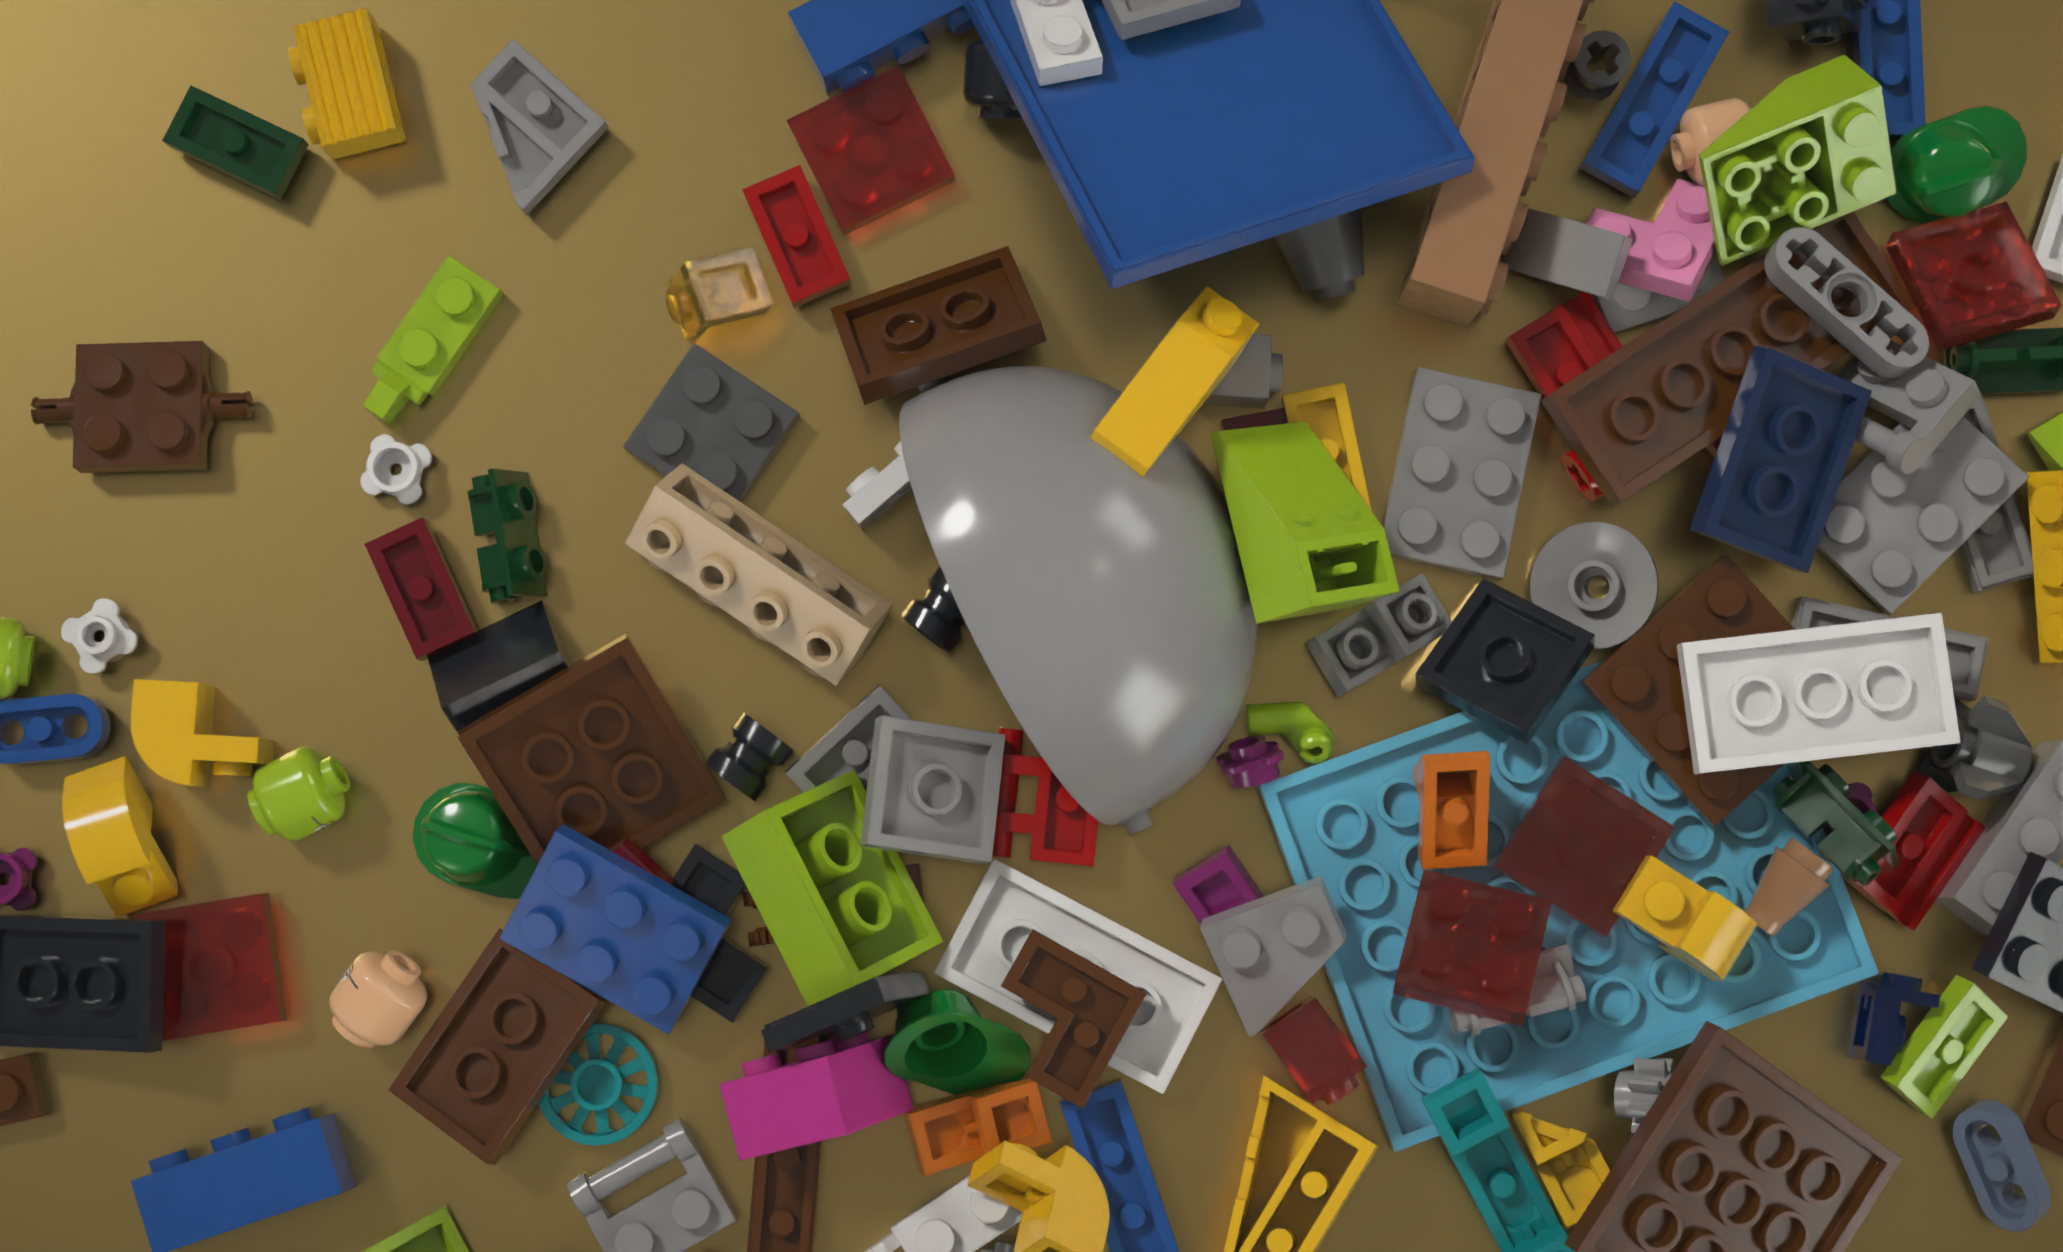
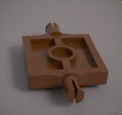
(141, 407)

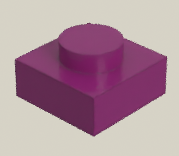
(1216, 884)

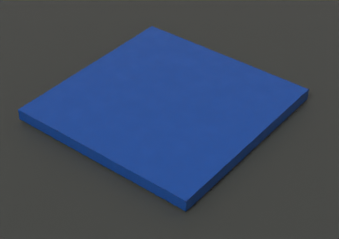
(1229, 126)

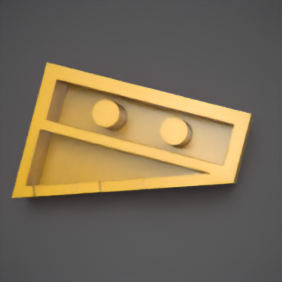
(1294, 1174)

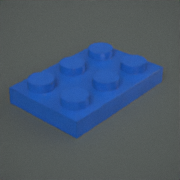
(615, 928)

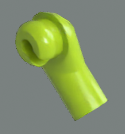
(1297, 724)

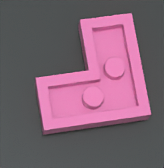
(1673, 250)

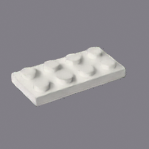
(1818, 693)
(1000, 923)

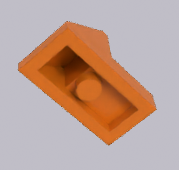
(1453, 809)

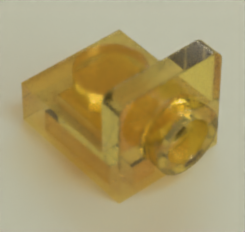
(717, 292)

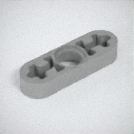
(1874, 301)

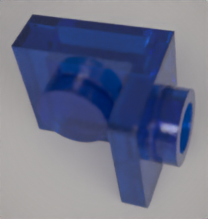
(1877, 1024)

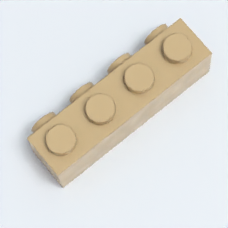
(757, 574)

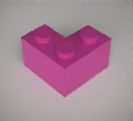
(817, 1098)

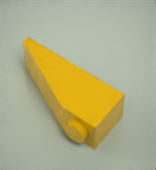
(1175, 381)

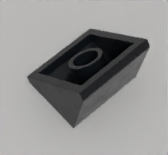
(498, 664)

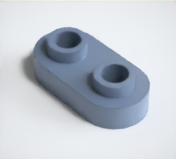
(2000, 1163)

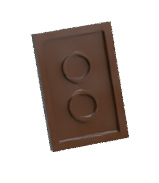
(937, 325)
(496, 1049)

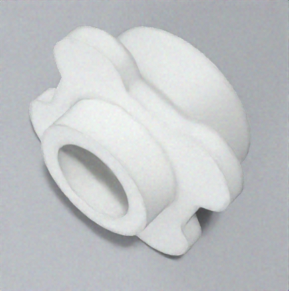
(378, 475)
(118, 637)

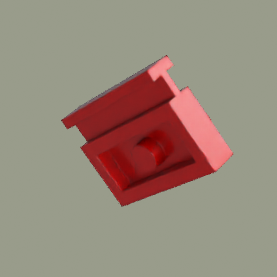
(1563, 343)
(1930, 847)

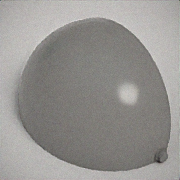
(1087, 588)

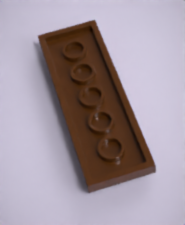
(1680, 379)

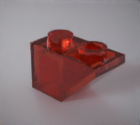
(1313, 1052)

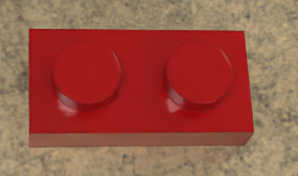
(797, 236)

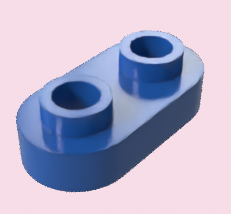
(47, 728)

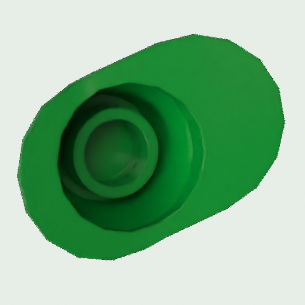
(1957, 164)
(471, 842)
(952, 1047)

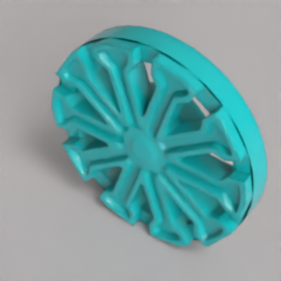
(599, 1084)

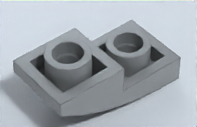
(1569, 253)
(1379, 635)

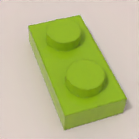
(1944, 1046)

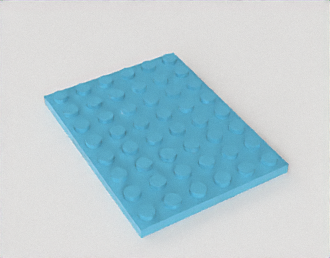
(1360, 832)

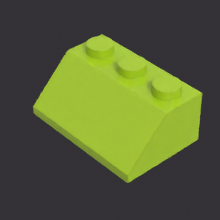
(827, 901)

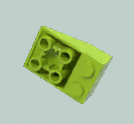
(1798, 159)
(1299, 524)

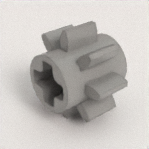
(1639, 1088)

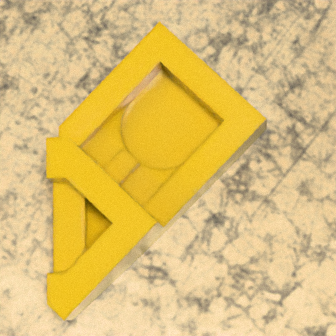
(1565, 1163)

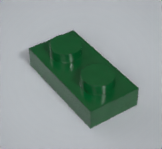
(235, 142)

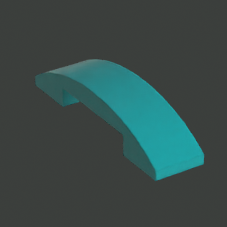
(1494, 1166)

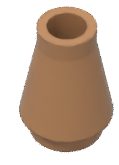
(1787, 886)

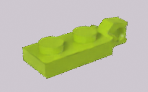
(431, 338)

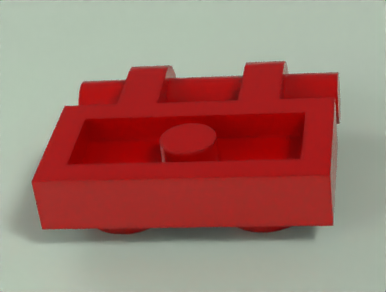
(1059, 826)

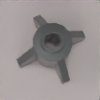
(1991, 755)

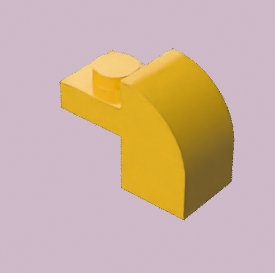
(176, 739)
(112, 839)
(1686, 918)
(1058, 1196)

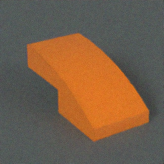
(974, 1123)

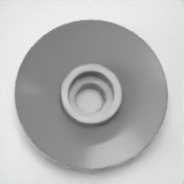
(1590, 550)

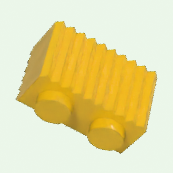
(347, 84)

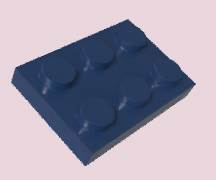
(1780, 459)

